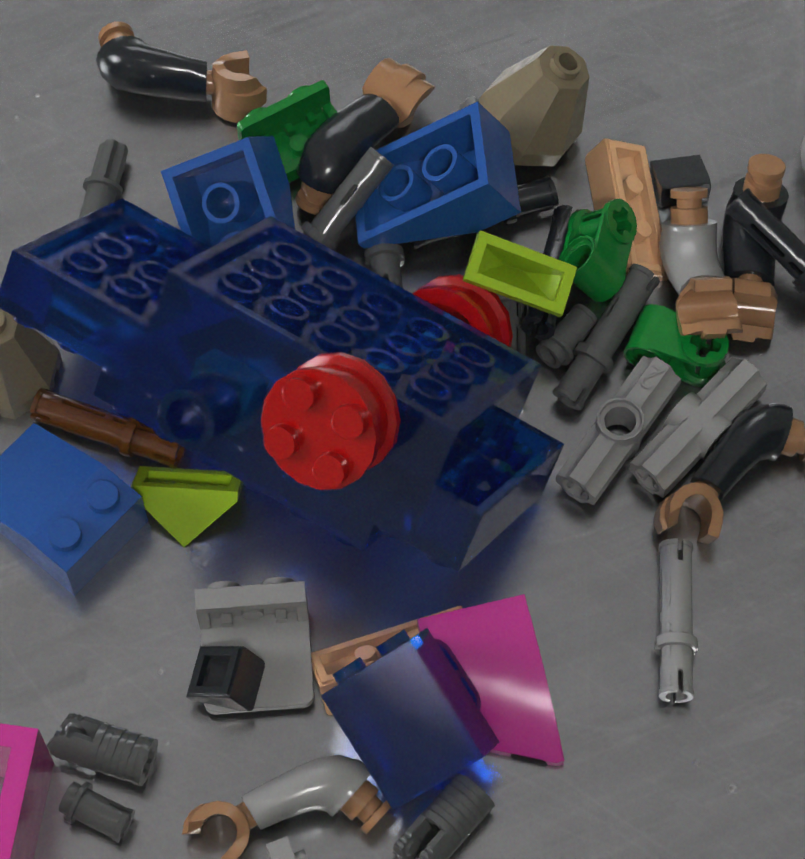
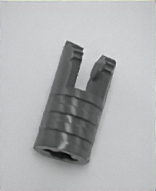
(104, 748)
(445, 821)

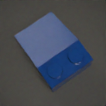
(443, 181)
(230, 190)
(65, 507)

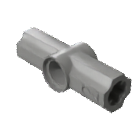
(697, 426)
(604, 453)

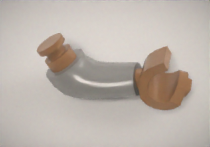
(692, 266)
(319, 784)

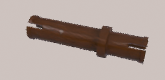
(106, 427)

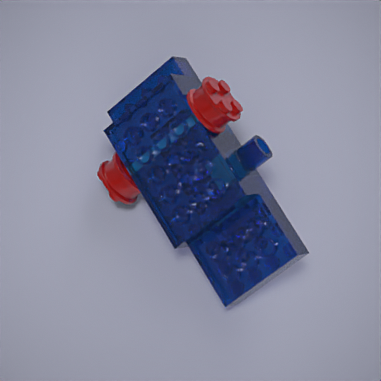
(300, 373)

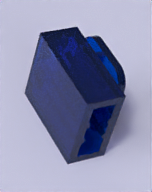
(410, 715)

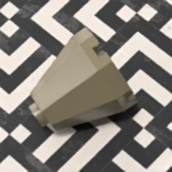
(541, 104)
(26, 365)

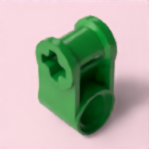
(600, 248)
(658, 336)

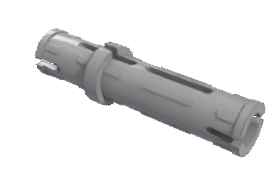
(676, 638)

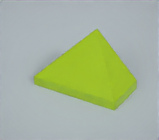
(519, 273)
(186, 498)

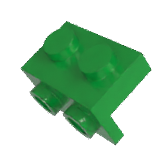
(290, 122)

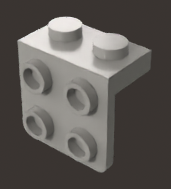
(270, 623)

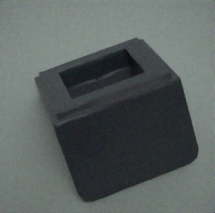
(676, 173)
(226, 677)

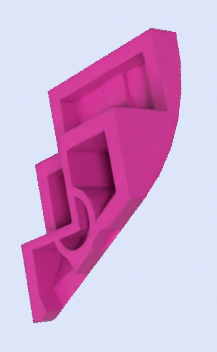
(505, 665)

